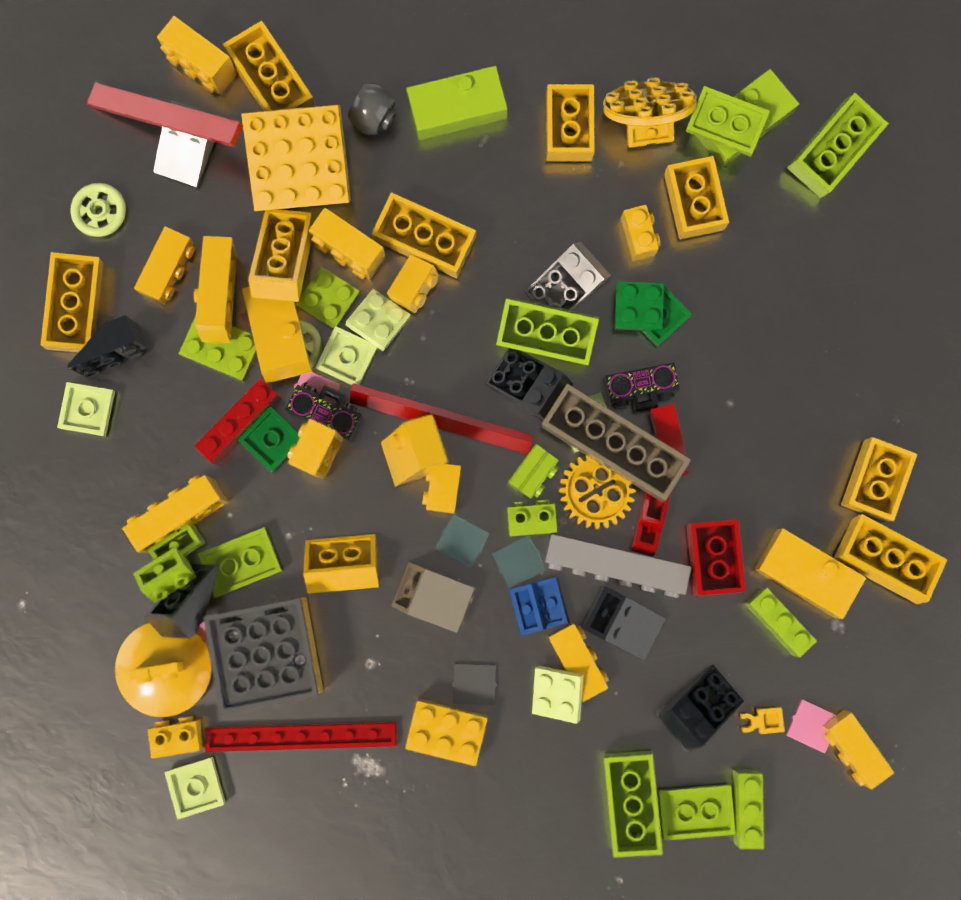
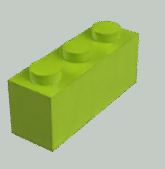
(780, 622)
(748, 808)

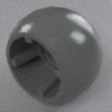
(372, 109)

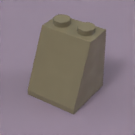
(433, 597)

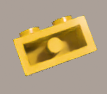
(640, 233)
(413, 284)
(442, 489)
(175, 738)

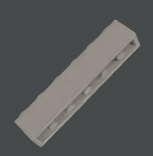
(617, 564)

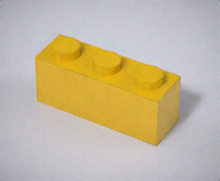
(165, 266)
(578, 659)
(857, 750)

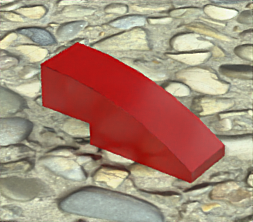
(667, 428)
(649, 525)

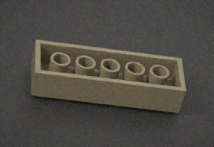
(615, 443)

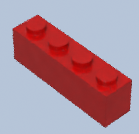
(236, 421)

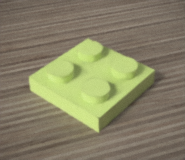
(378, 320)
(346, 357)
(86, 409)
(557, 694)
(195, 787)

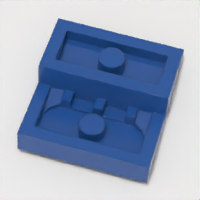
(539, 606)

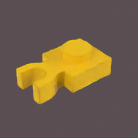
(767, 720)

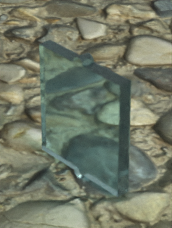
(462, 541)
(518, 561)

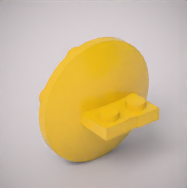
(649, 110)
(161, 672)

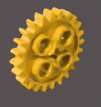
(607, 509)

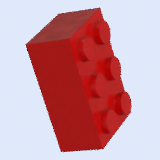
(716, 557)

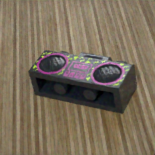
(651, 381)
(309, 405)

